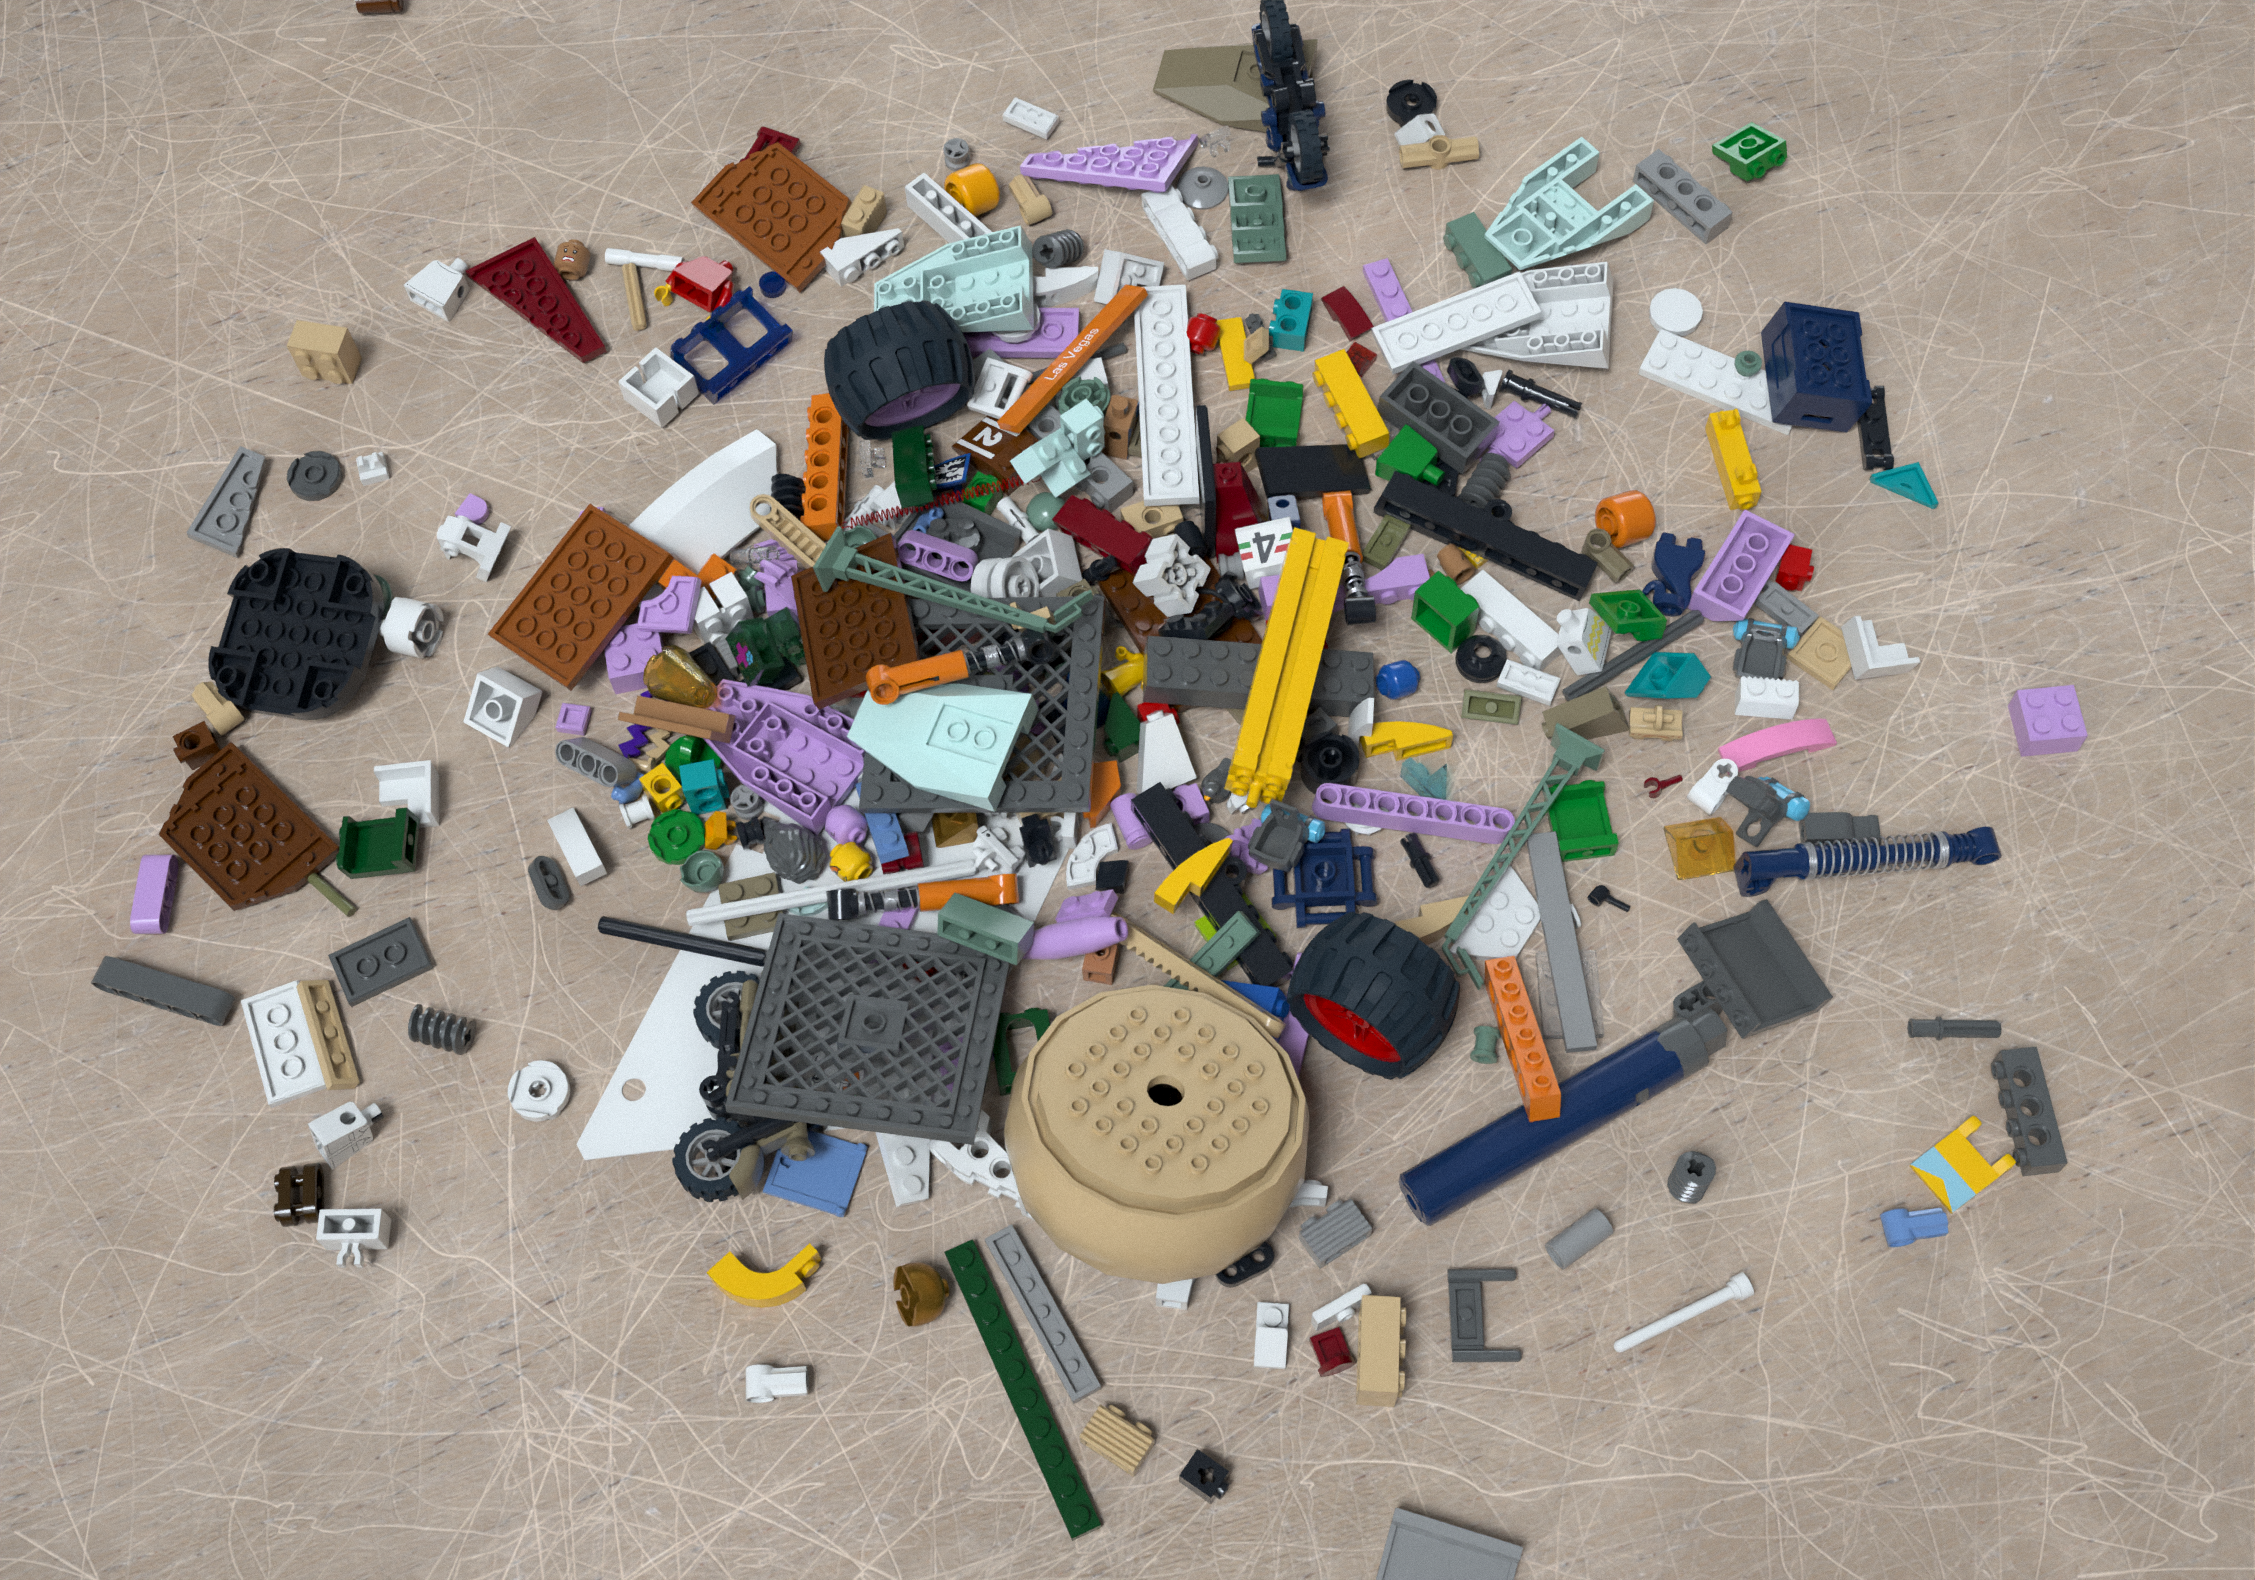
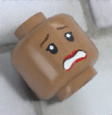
(572, 260)

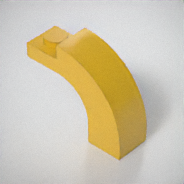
(764, 1289)

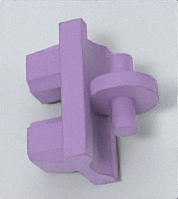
(1240, 847)

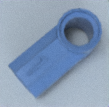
(1906, 1227)

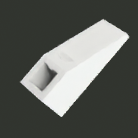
(860, 253)

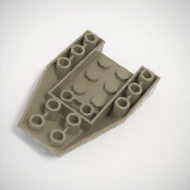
(1220, 82)

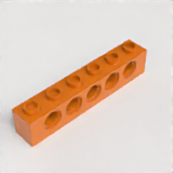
(825, 468)
(1522, 1039)

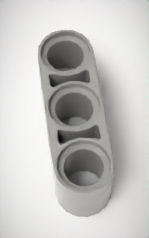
(595, 762)

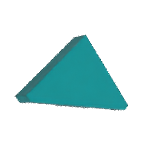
(1908, 482)

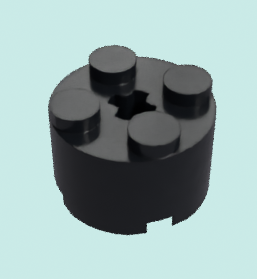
(1329, 760)

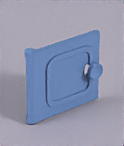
(821, 1180)

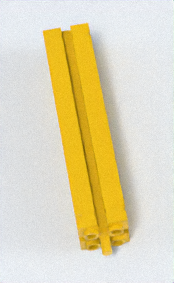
(1286, 668)

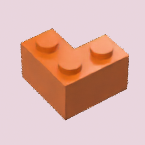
(712, 570)

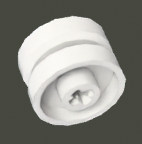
(1005, 578)

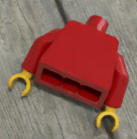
(699, 282)

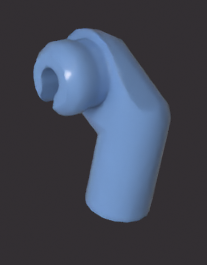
(630, 792)

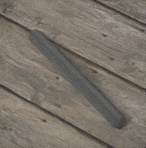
(1633, 656)

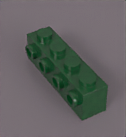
(914, 466)

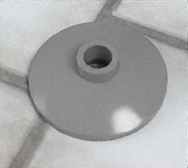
(1203, 187)

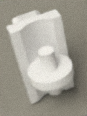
(994, 854)

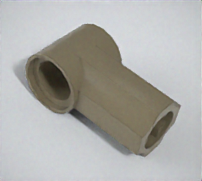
(1607, 556)

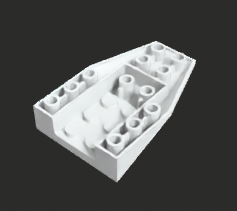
(1572, 323)

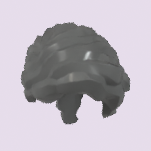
(792, 850)

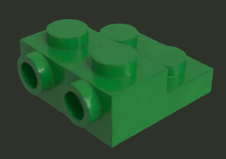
(1751, 151)
(1630, 613)

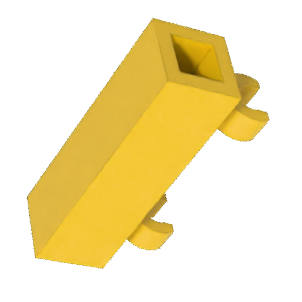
(1733, 459)

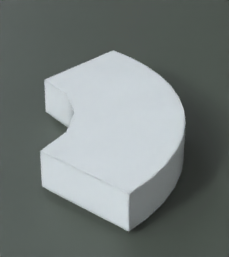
(1087, 856)

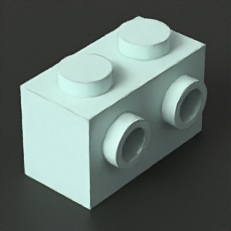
(1084, 429)

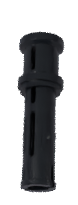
(1528, 390)

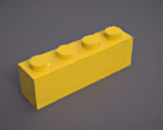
(1351, 404)

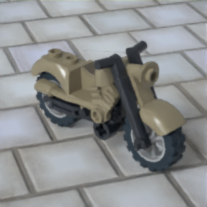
(729, 1150)

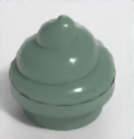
(747, 579)

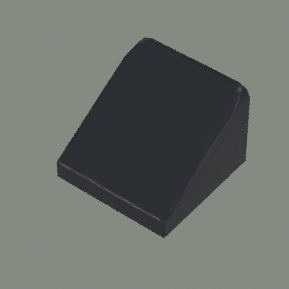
(1112, 876)

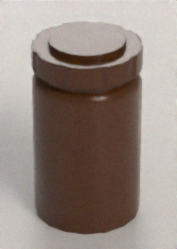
(379, 6)

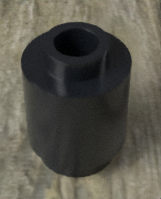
(1192, 537)

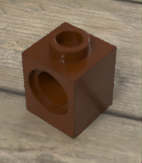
(196, 735)

